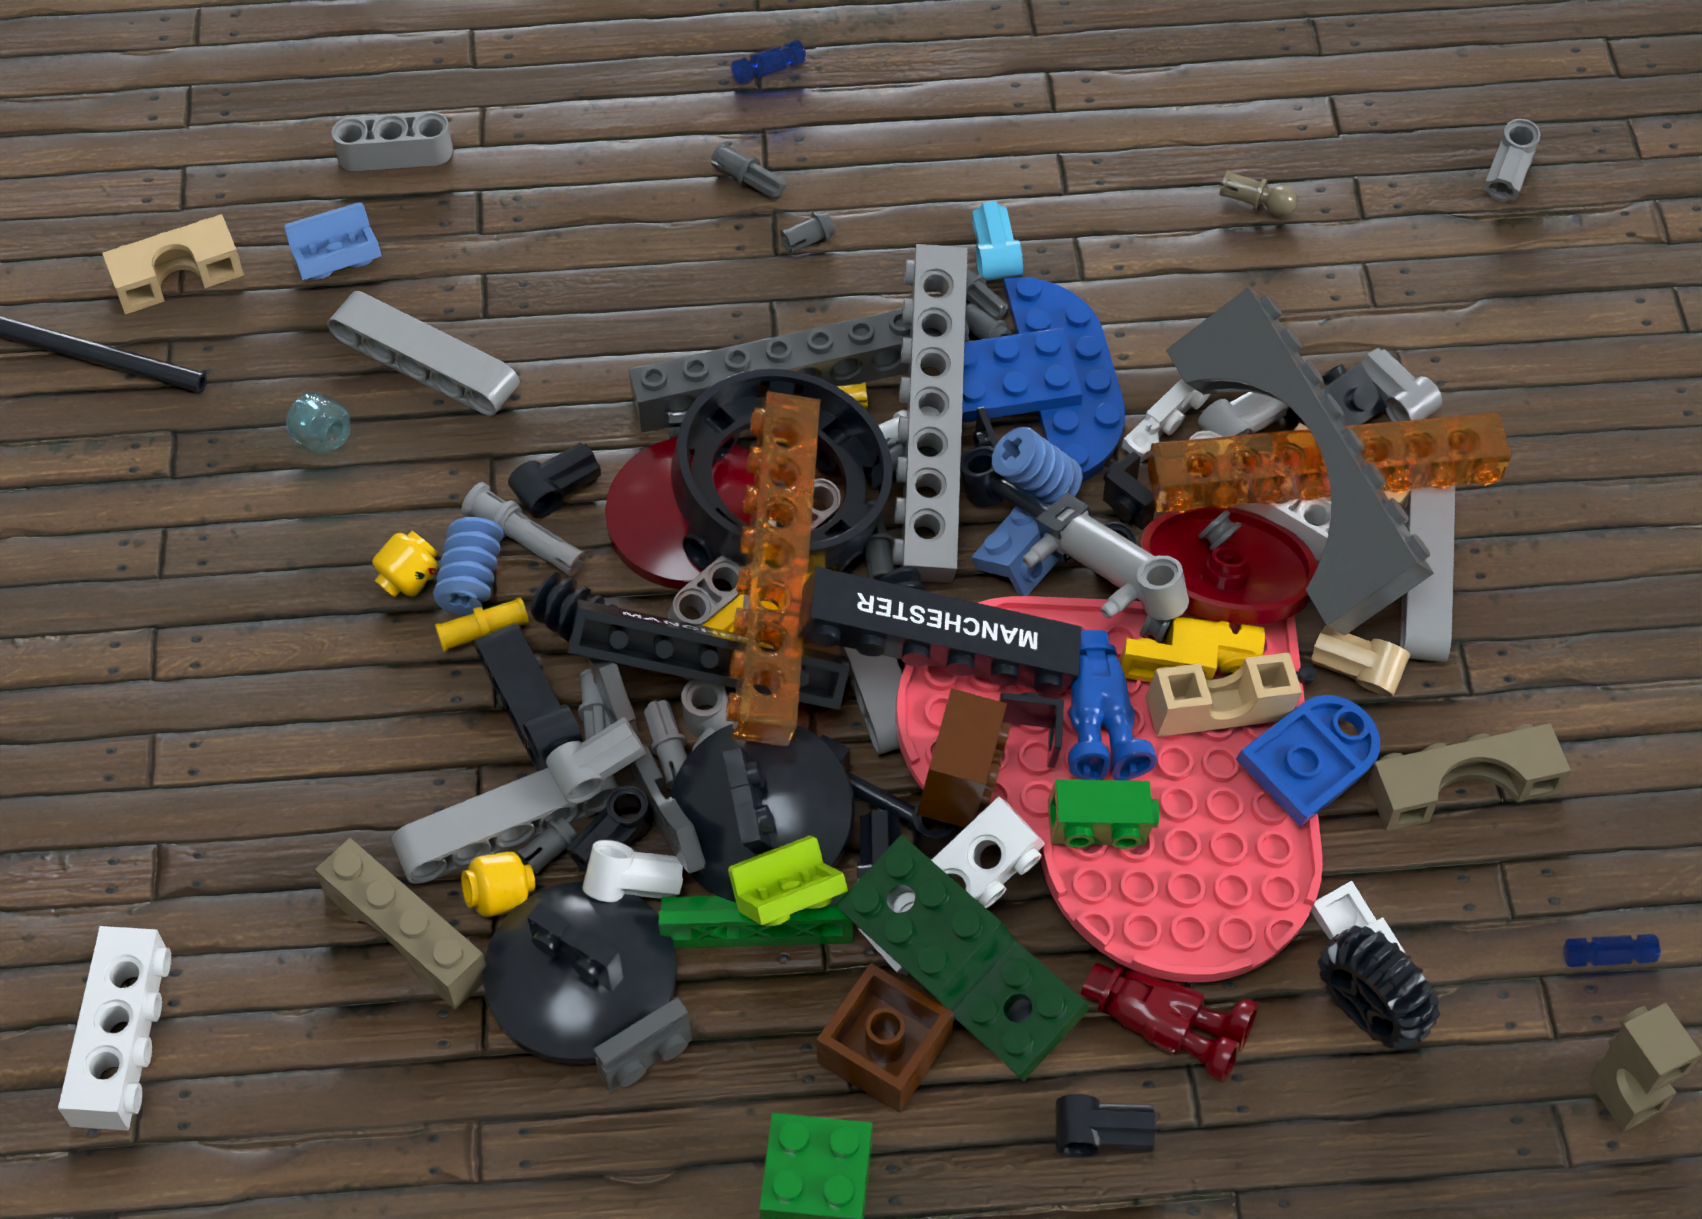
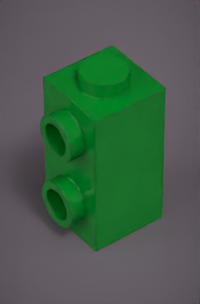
(1101, 813)

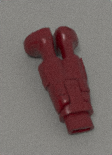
(1167, 1014)

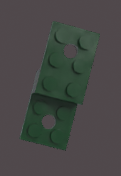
(963, 957)

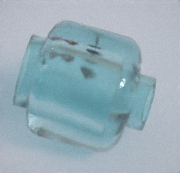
(318, 422)

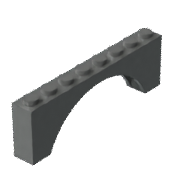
(1368, 548)

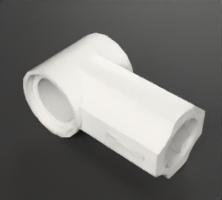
(619, 871)

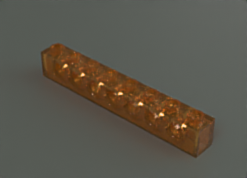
(1405, 453)
(774, 716)

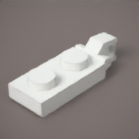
(1163, 418)

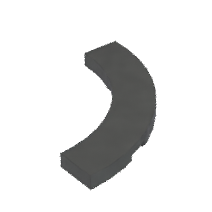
(666, 812)

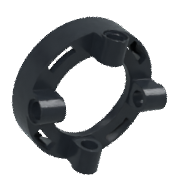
(845, 441)

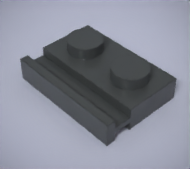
(655, 1037)

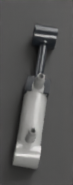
(1072, 533)
(706, 722)

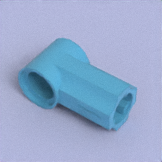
(996, 250)

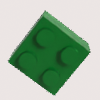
(816, 1168)

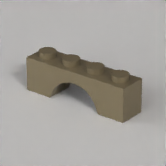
(1521, 762)
(428, 942)

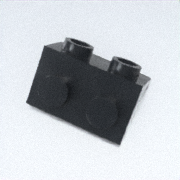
(1352, 392)

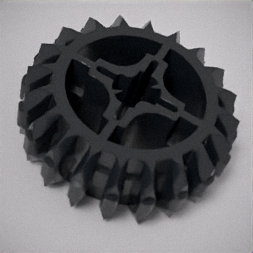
(1379, 987)

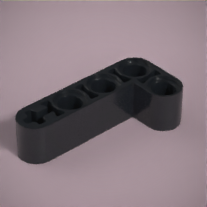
(526, 693)

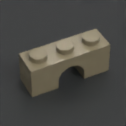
(1642, 1063)

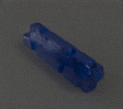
(768, 61)
(1611, 950)

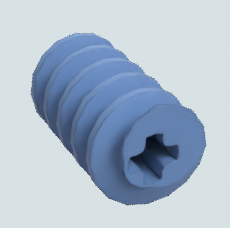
(1036, 465)
(467, 564)

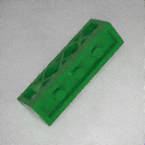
(718, 923)

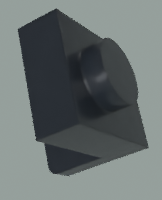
(1126, 495)

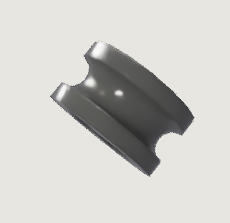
(1219, 530)
(1155, 628)

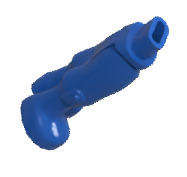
(1103, 699)

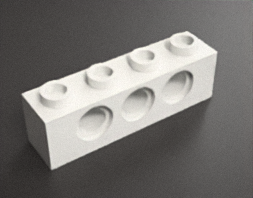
(961, 858)
(116, 957)

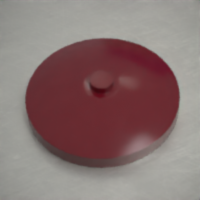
(646, 520)
(1246, 580)

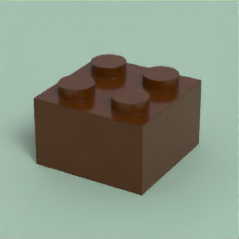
(965, 759)
(885, 1037)

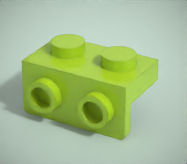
(785, 882)

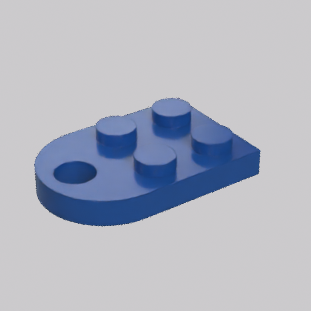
(1309, 759)

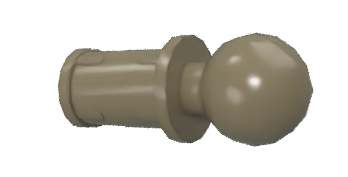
(1279, 200)

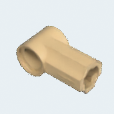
(1373, 664)

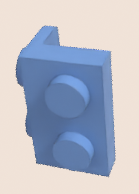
(332, 241)
(1005, 548)

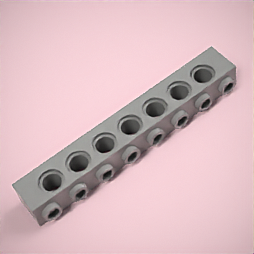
(945, 271)

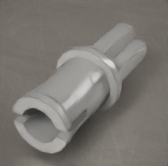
(592, 708)
(667, 741)

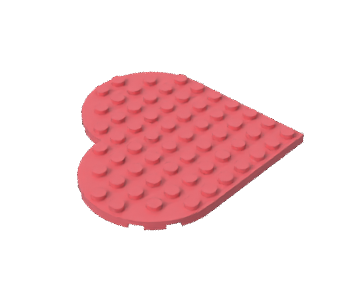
(1219, 875)

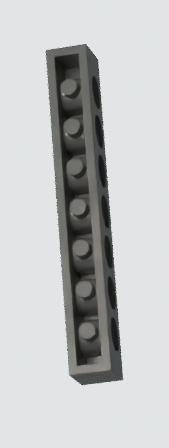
(837, 353)

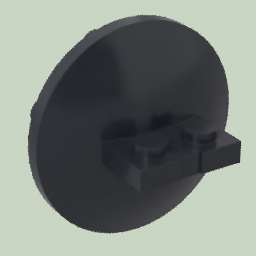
(761, 798)
(576, 971)

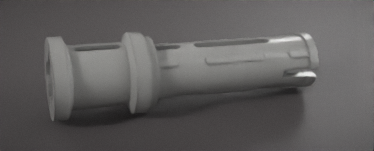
(508, 515)

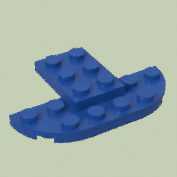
(1052, 367)

